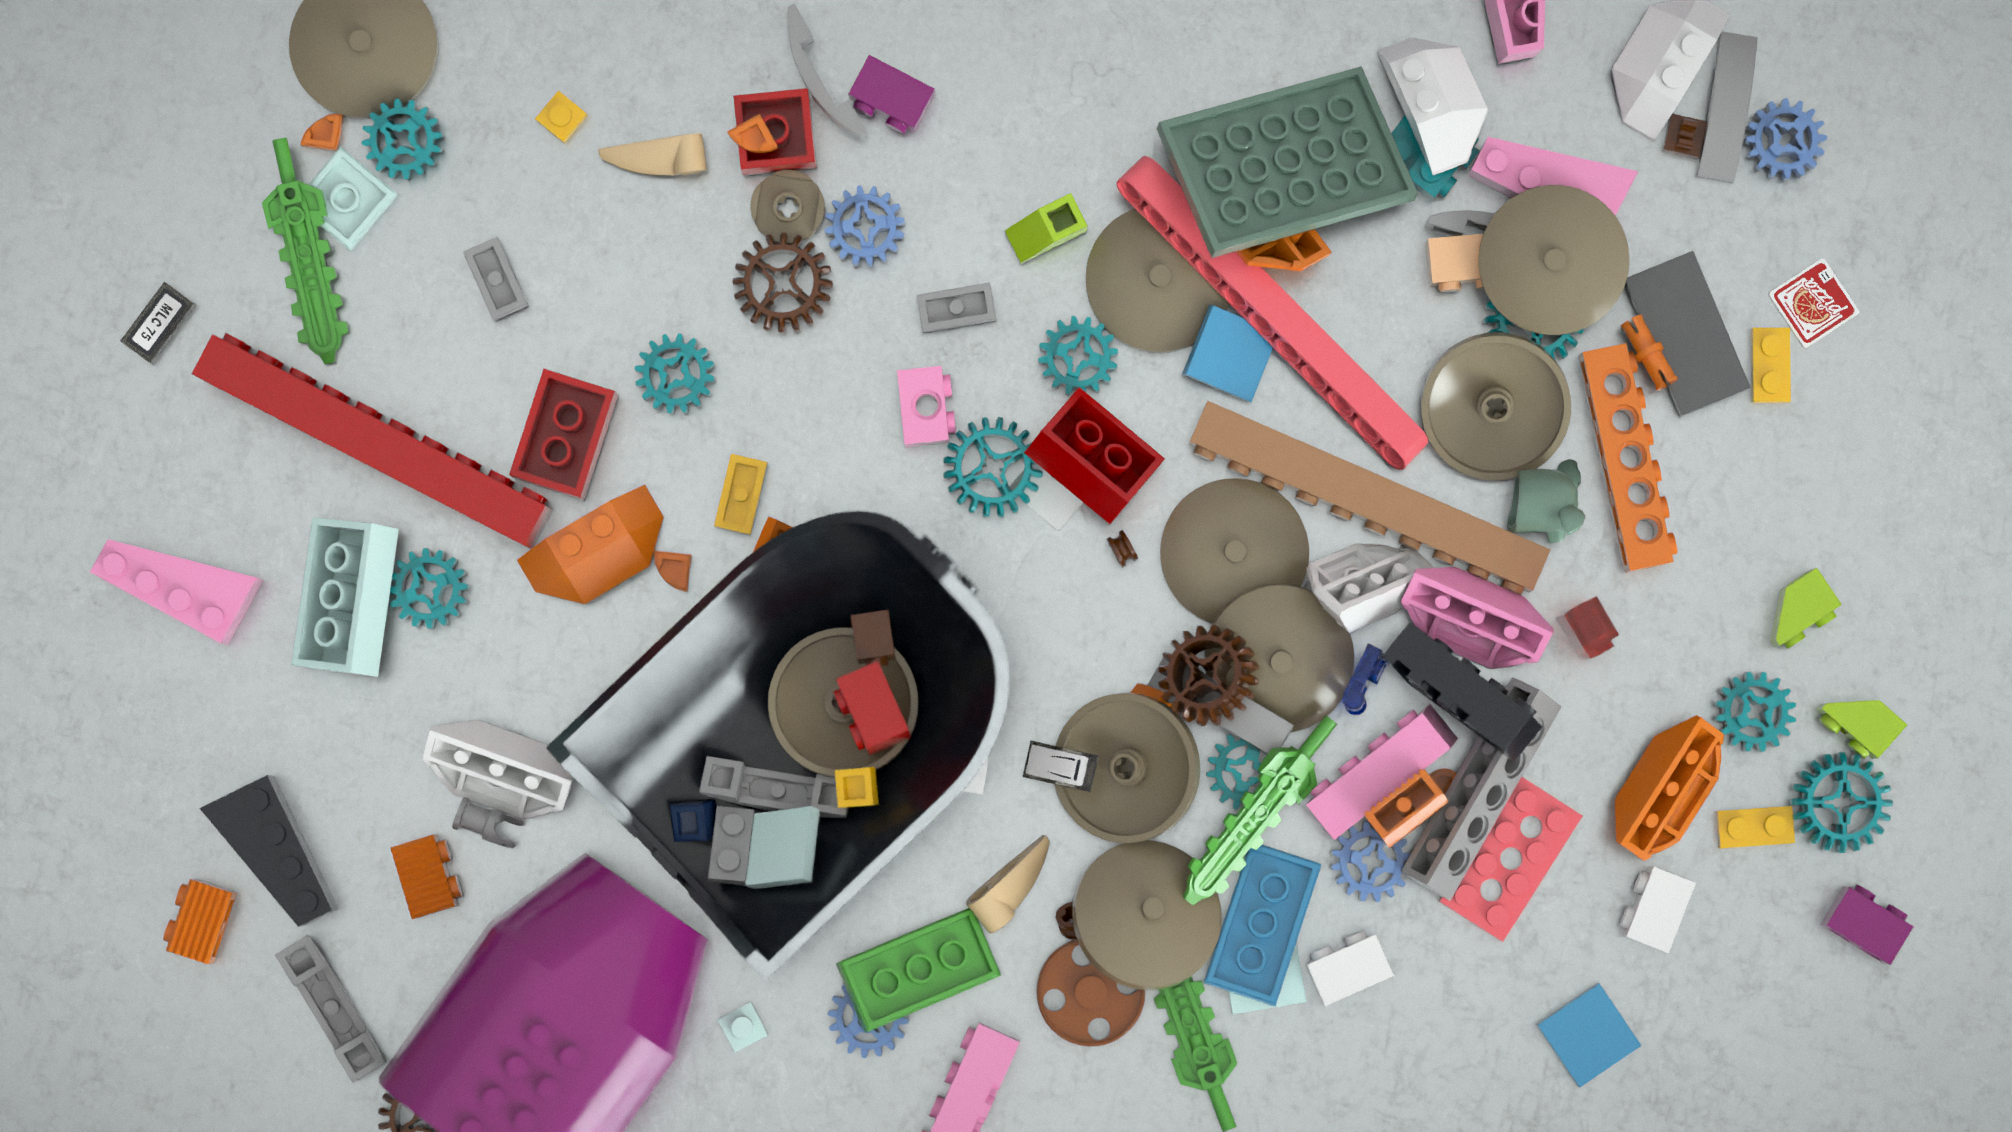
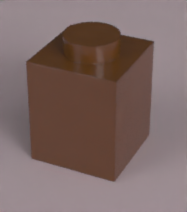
(873, 638)

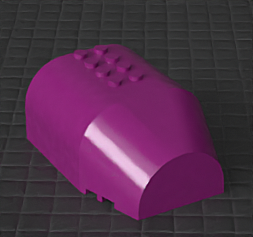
(555, 1013)

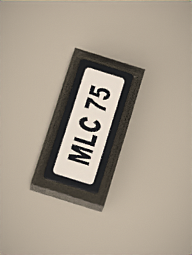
(158, 322)

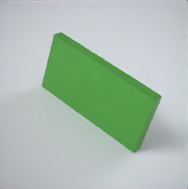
(918, 969)

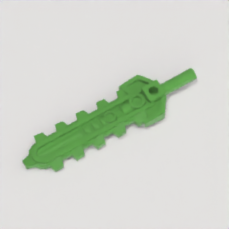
(296, 213)
(1285, 779)
(1203, 1057)

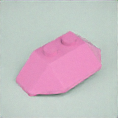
(1476, 617)

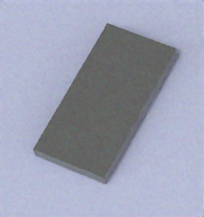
(1691, 330)

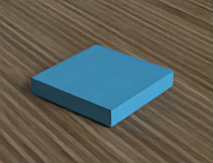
(1228, 354)
(1588, 1035)

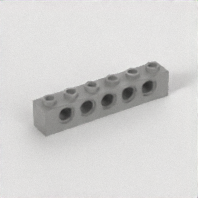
(1474, 803)

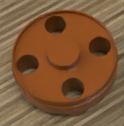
(1087, 997)

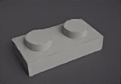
(495, 278)
(956, 307)
(731, 845)

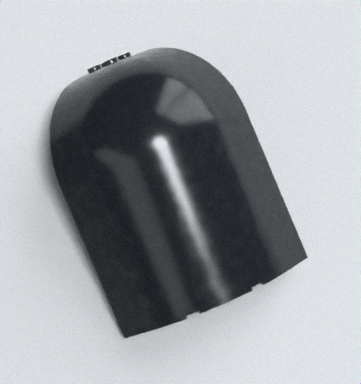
(708, 696)

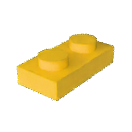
(1770, 365)
(740, 494)
(1755, 827)

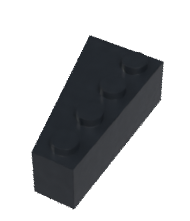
(1462, 692)
(271, 844)

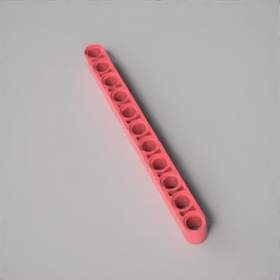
(1277, 319)

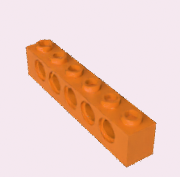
(1635, 552)

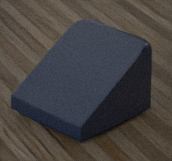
(693, 820)

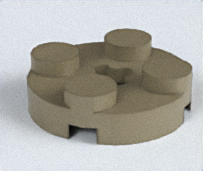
(775, 190)

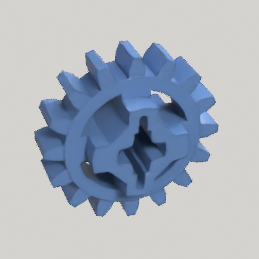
(1774, 128)
(847, 227)
(1355, 857)
(854, 1028)

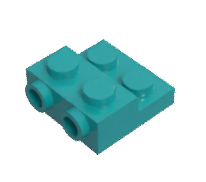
(1415, 162)

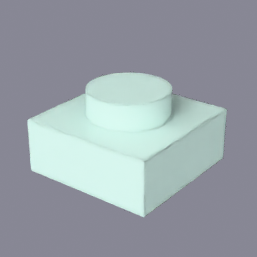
(742, 1027)

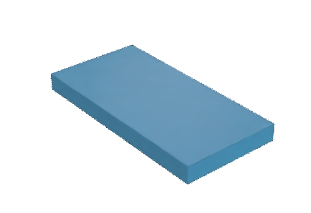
(1262, 924)

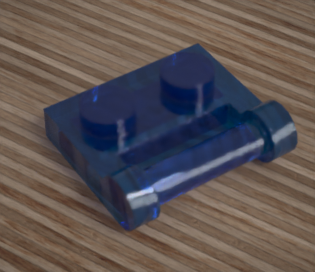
(1368, 670)

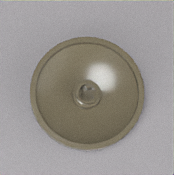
(363, 53)
(1553, 260)
(1146, 288)
(1495, 406)
(1231, 541)
(1298, 648)
(807, 712)
(1142, 772)
(1136, 920)

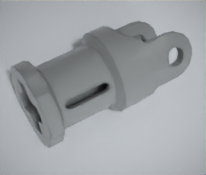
(484, 821)

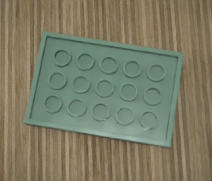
(1286, 161)

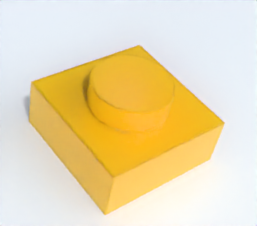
(561, 117)
(856, 787)

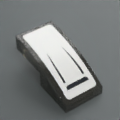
(1060, 766)

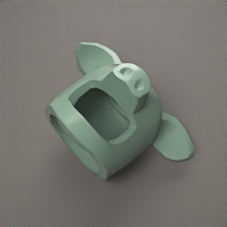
(1547, 501)

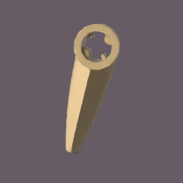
(660, 156)
(1004, 892)

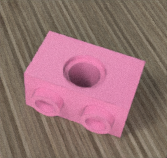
(913, 386)

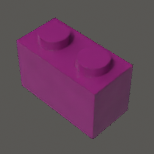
(891, 95)
(1867, 924)

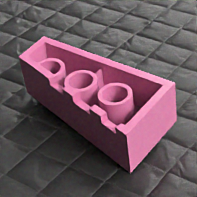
(1516, 28)
(1518, 167)
(187, 590)
(1391, 761)
(974, 1080)

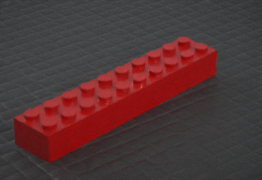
(367, 439)

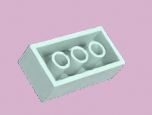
(345, 596)

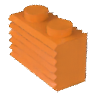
(1406, 808)
(426, 876)
(199, 921)

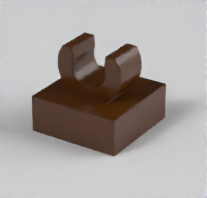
(1684, 136)

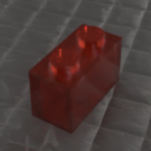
(1588, 628)

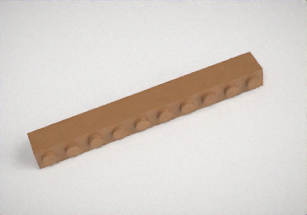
(1369, 497)

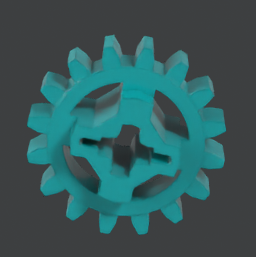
(391, 151)
(1061, 350)
(689, 382)
(443, 581)
(1746, 696)
(1223, 763)

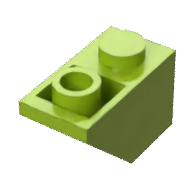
(1046, 228)
(1801, 605)
(1866, 723)

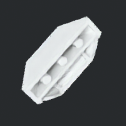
(1664, 60)
(1437, 99)
(1364, 582)
(497, 768)

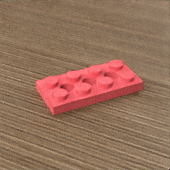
(1536, 859)

